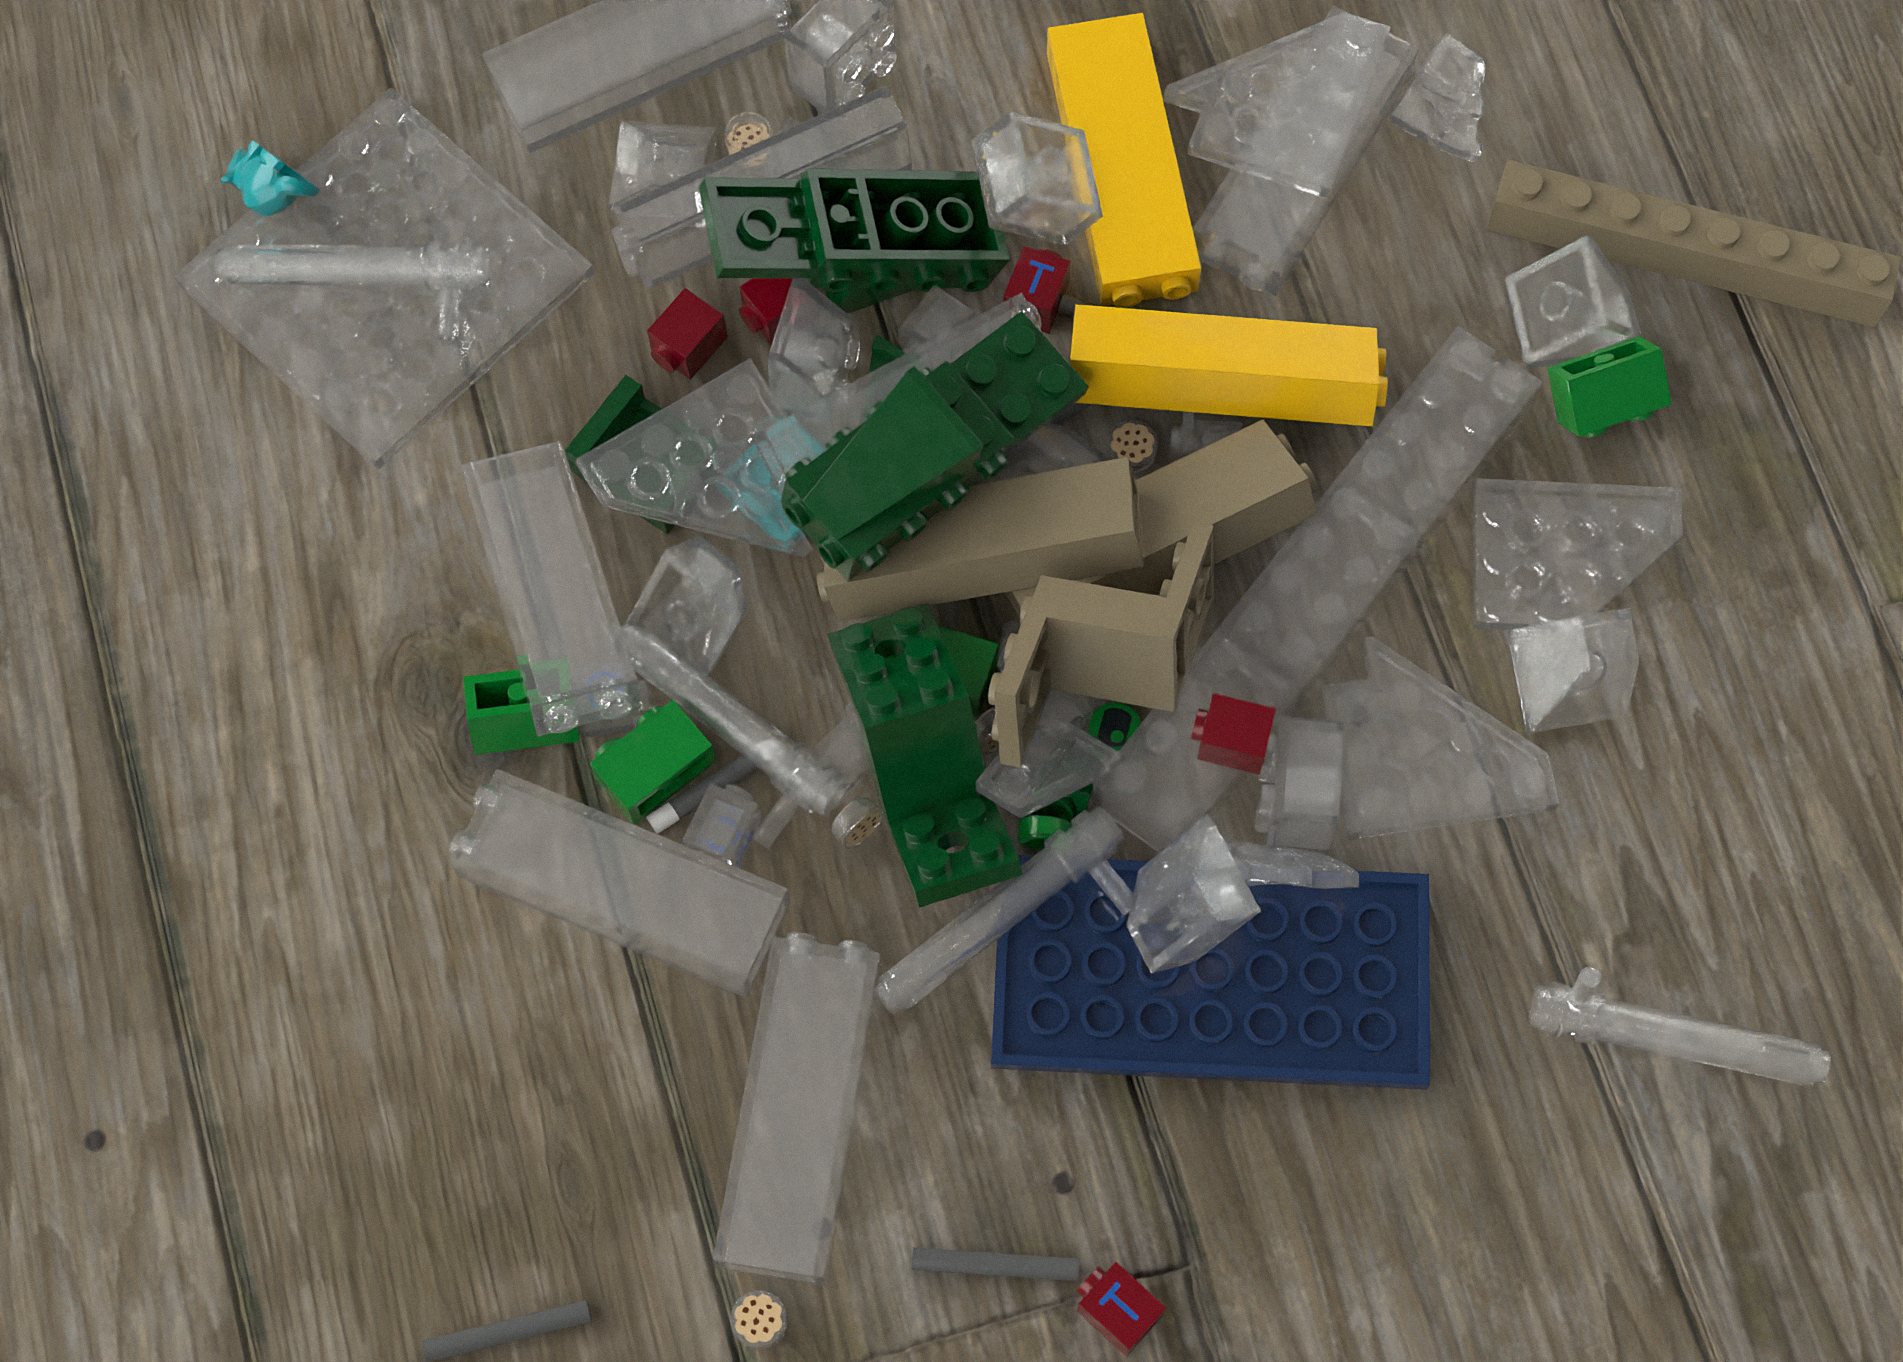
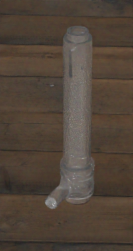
(430, 265)
(790, 765)
(1064, 859)
(1594, 1018)

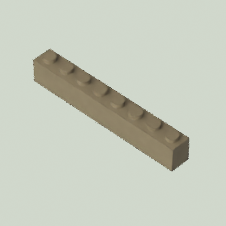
(1696, 243)

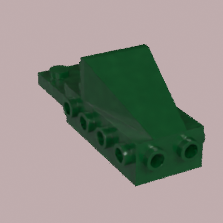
(855, 231)
(928, 445)

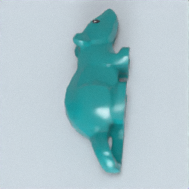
(266, 180)

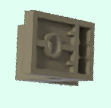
(1103, 644)

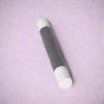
(691, 798)

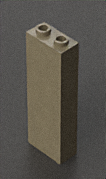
(1238, 485)
(1003, 540)

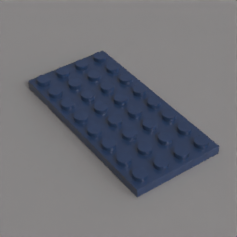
(1298, 994)

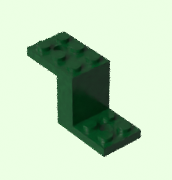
(924, 754)

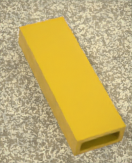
(1113, 93)
(1229, 365)

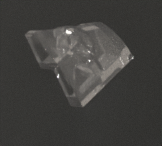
(1445, 100)
(1290, 866)

